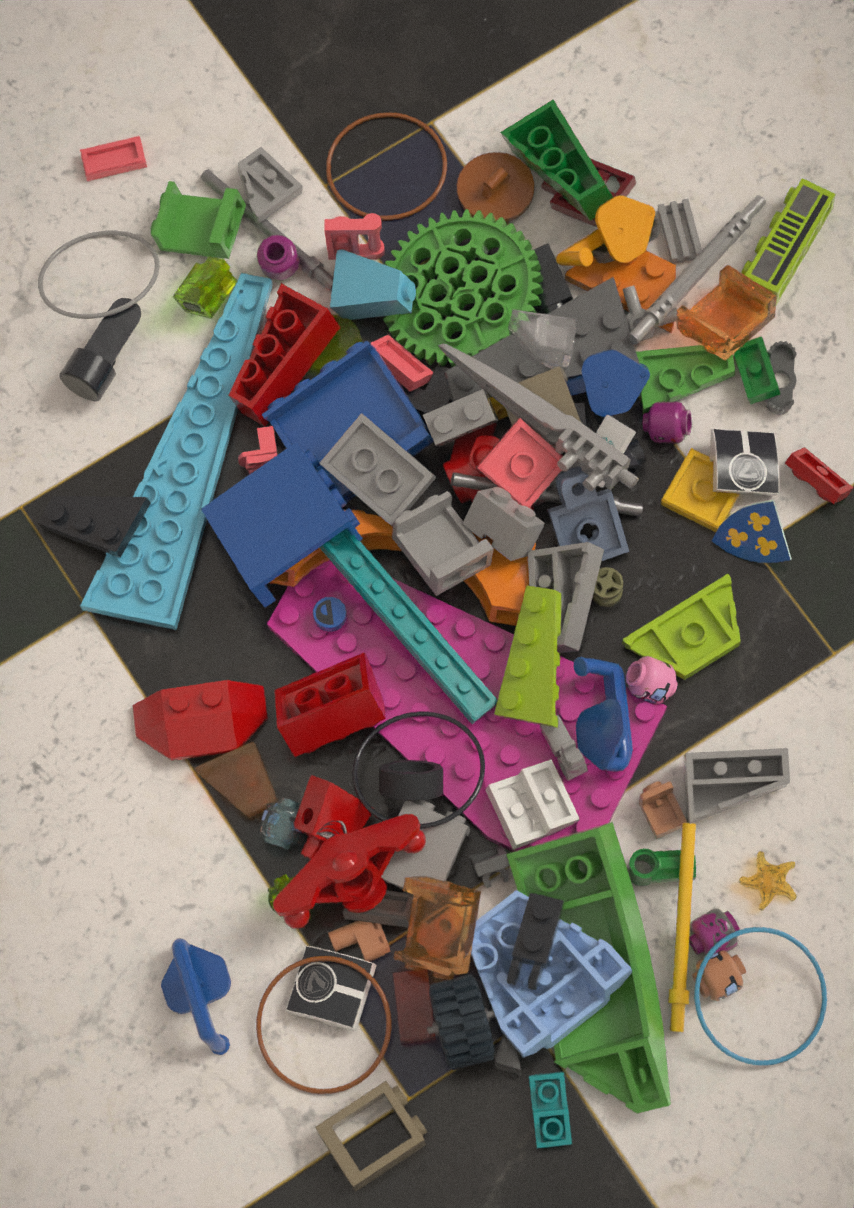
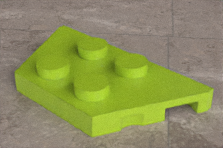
(692, 631)

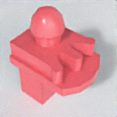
(268, 450)

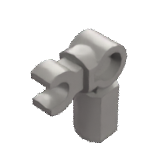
(562, 745)

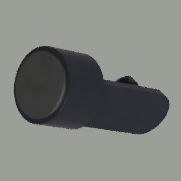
(91, 368)

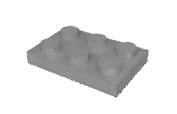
(377, 469)

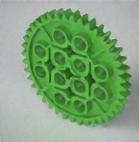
(440, 242)

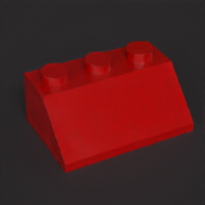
(329, 705)

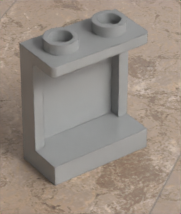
(440, 544)
(439, 851)

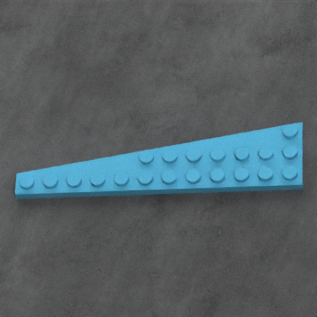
(182, 476)

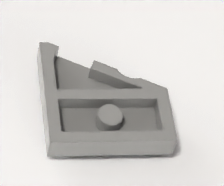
(266, 184)

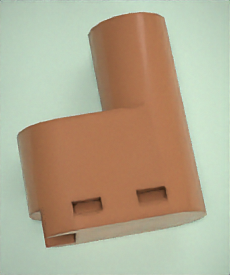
(366, 934)

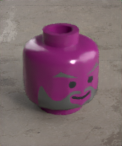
(710, 929)

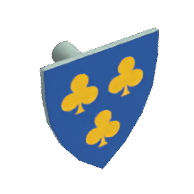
(754, 534)

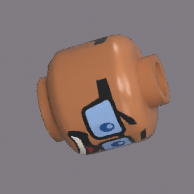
(721, 976)

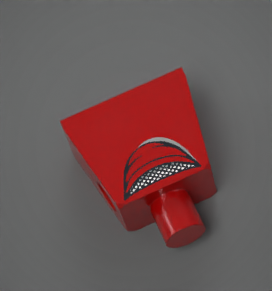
(327, 812)

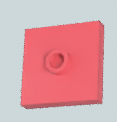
(521, 464)

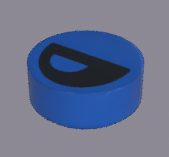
(329, 614)

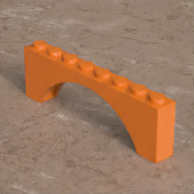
(497, 586)

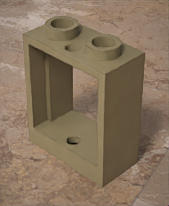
(413, 1126)

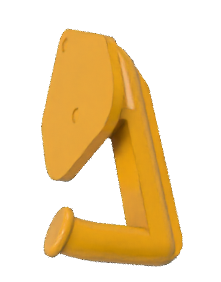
(623, 228)

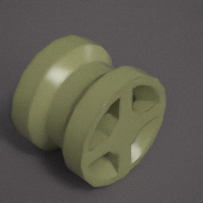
(608, 579)

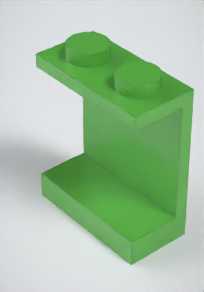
(198, 223)

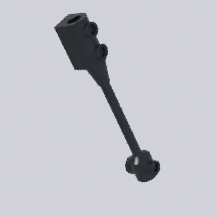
(555, 295)

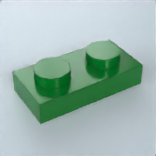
(756, 371)

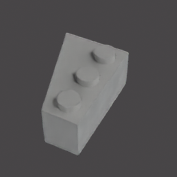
(574, 574)

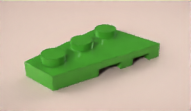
(681, 372)

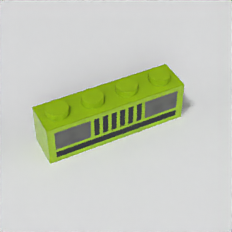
(790, 237)

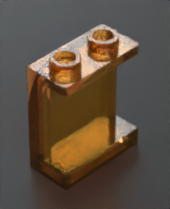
(728, 314)
(439, 926)

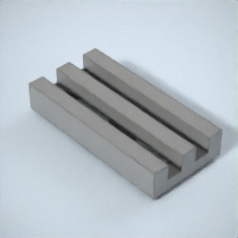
(675, 208)

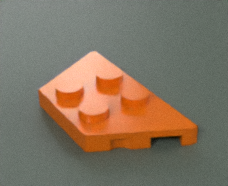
(646, 272)

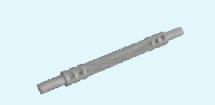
(696, 269)

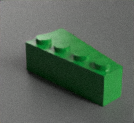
(556, 155)

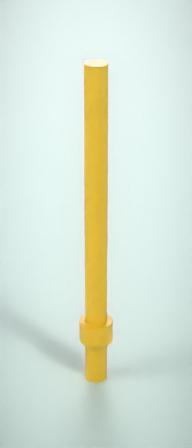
(678, 995)

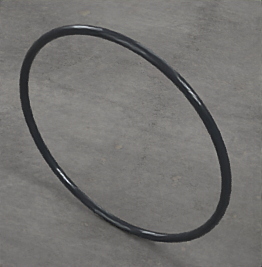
(417, 714)

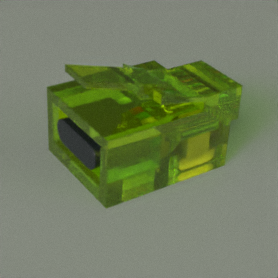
(205, 287)

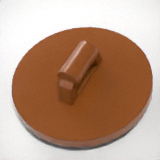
(496, 185)

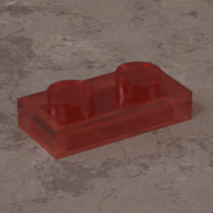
(413, 1006)

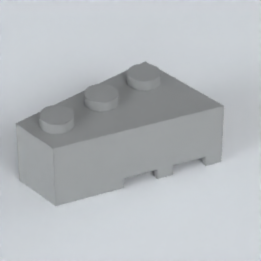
(731, 778)

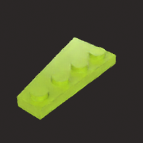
(530, 673)

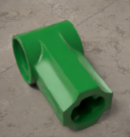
(664, 866)

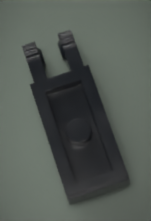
(535, 937)

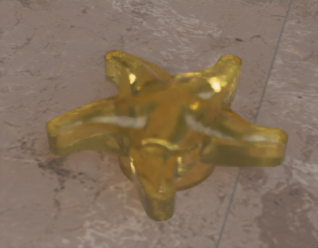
(770, 880)

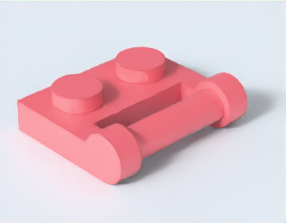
(343, 234)

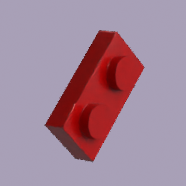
(821, 477)

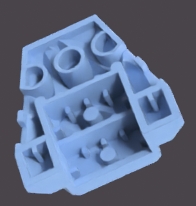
(571, 987)

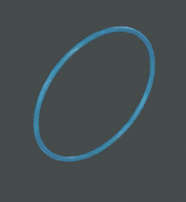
(700, 1015)

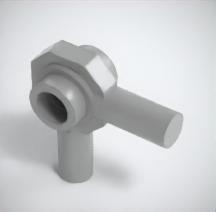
(637, 313)

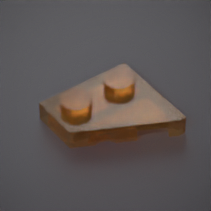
(241, 779)

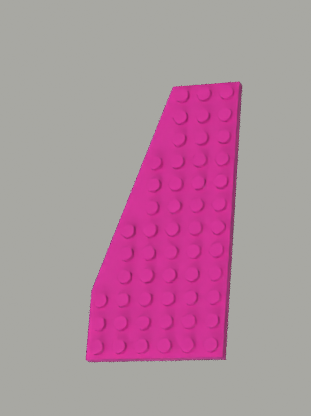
(408, 688)

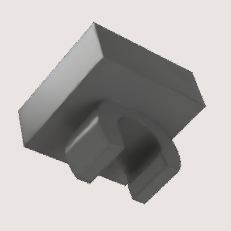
(490, 861)

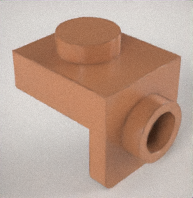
(661, 809)

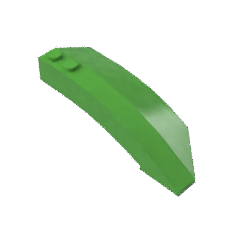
(624, 1041)

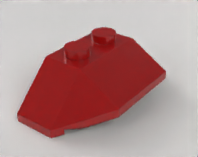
(200, 718)

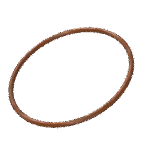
(379, 115)
(259, 1032)

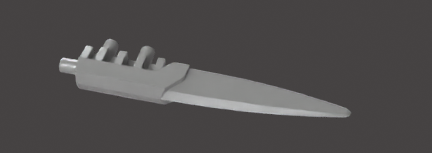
(554, 425)

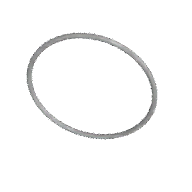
(107, 313)

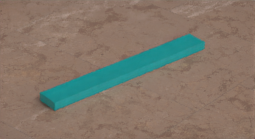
(410, 625)

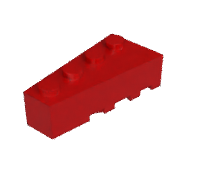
(283, 353)

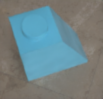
(369, 288)

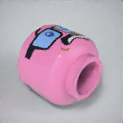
(651, 680)

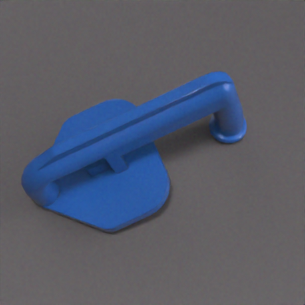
(610, 382)
(605, 728)
(193, 983)

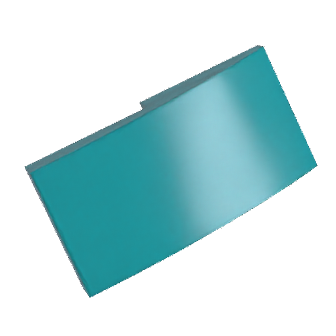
(550, 1109)

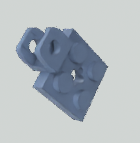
(583, 507)

